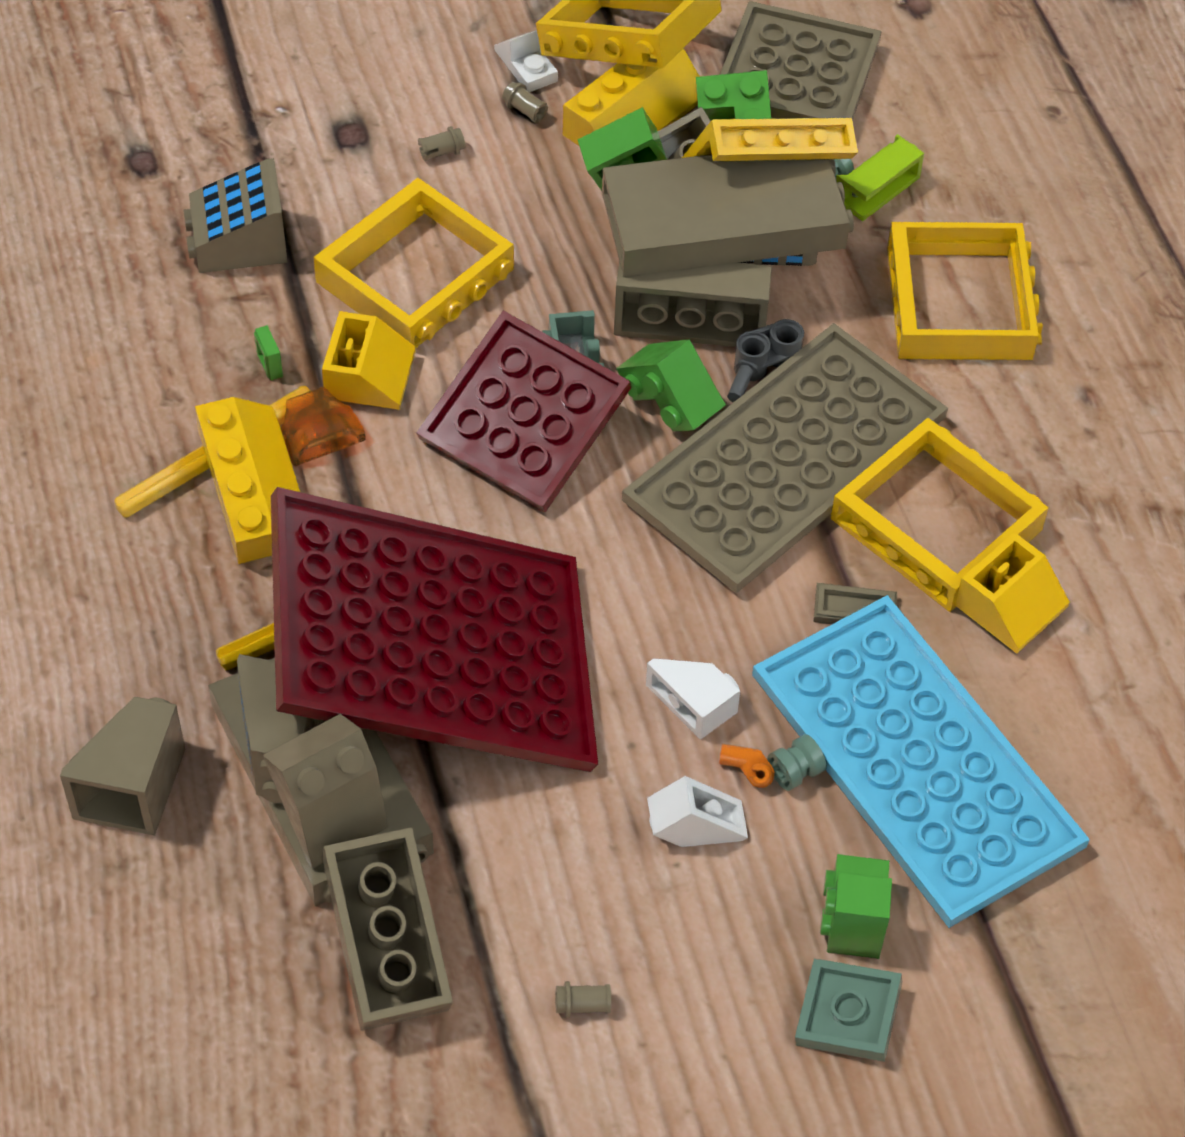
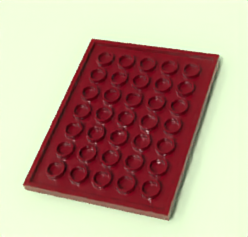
(429, 632)

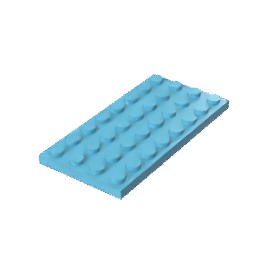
(920, 760)

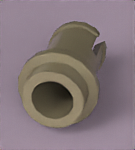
(517, 96)
(442, 143)
(582, 999)

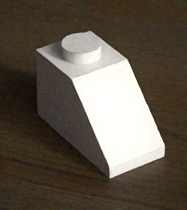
(694, 692)
(696, 814)

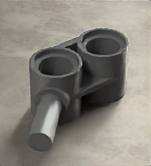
(762, 349)

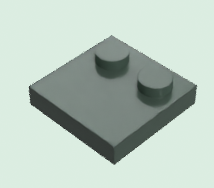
(849, 1009)

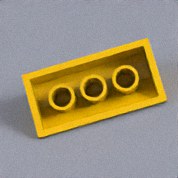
(624, 88)
(246, 466)

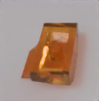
(318, 426)

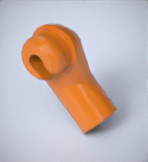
(750, 761)

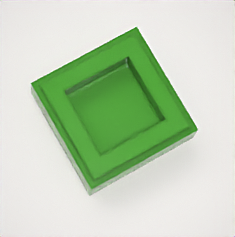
(268, 353)

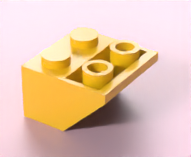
(367, 362)
(1012, 593)

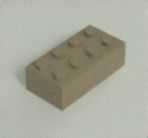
(694, 304)
(386, 929)

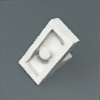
(525, 61)

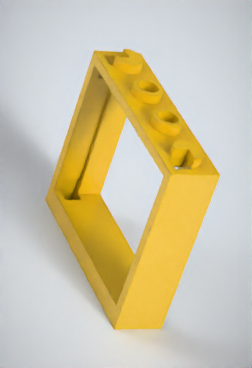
(567, 36)
(963, 239)
(362, 240)
(901, 550)

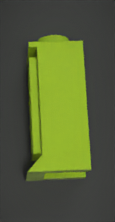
(881, 177)

